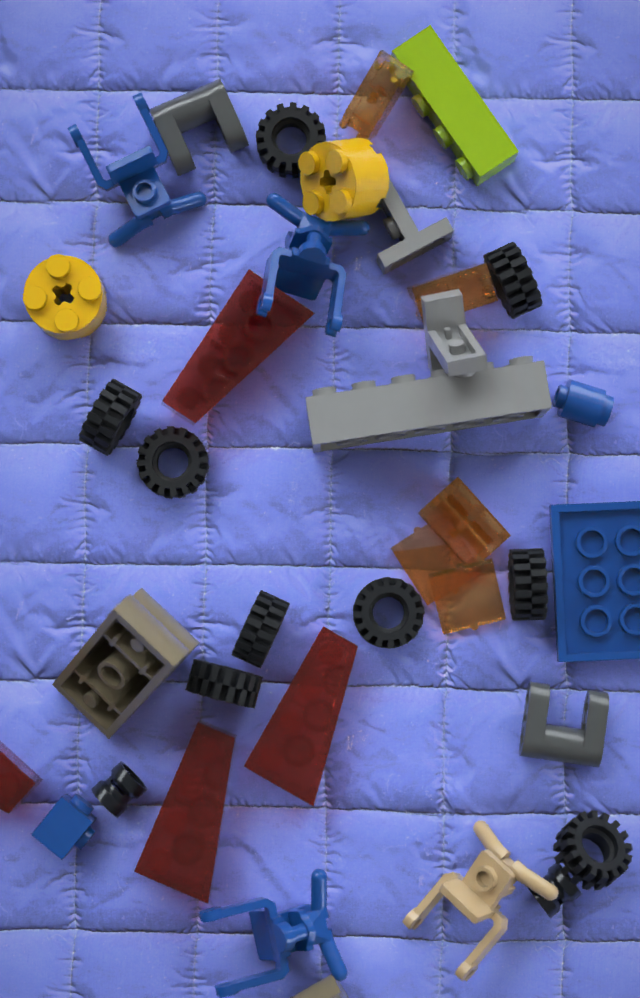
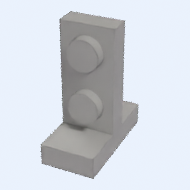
(401, 226)
(448, 338)

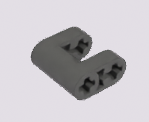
(194, 110)
(560, 742)

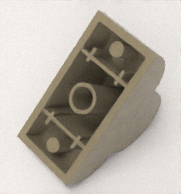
(125, 661)

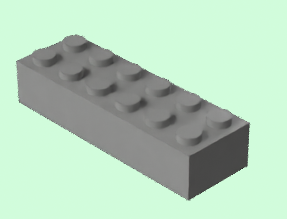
(427, 405)

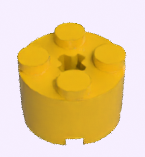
(342, 179)
(65, 275)

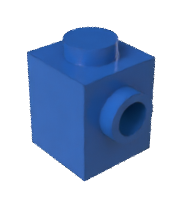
(66, 825)

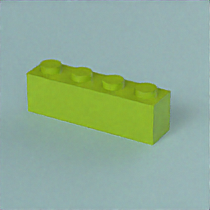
(454, 108)

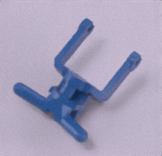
(139, 181)
(303, 263)
(283, 933)

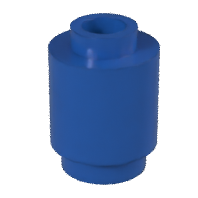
(583, 403)

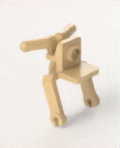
(480, 892)

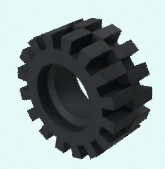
(279, 120)
(513, 280)
(110, 417)
(158, 443)
(527, 584)
(411, 604)
(260, 629)
(224, 683)
(580, 863)

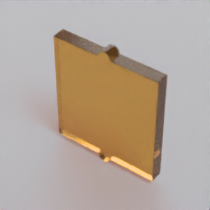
(424, 554)
(467, 596)

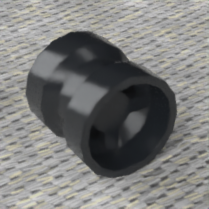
(116, 796)
(566, 890)

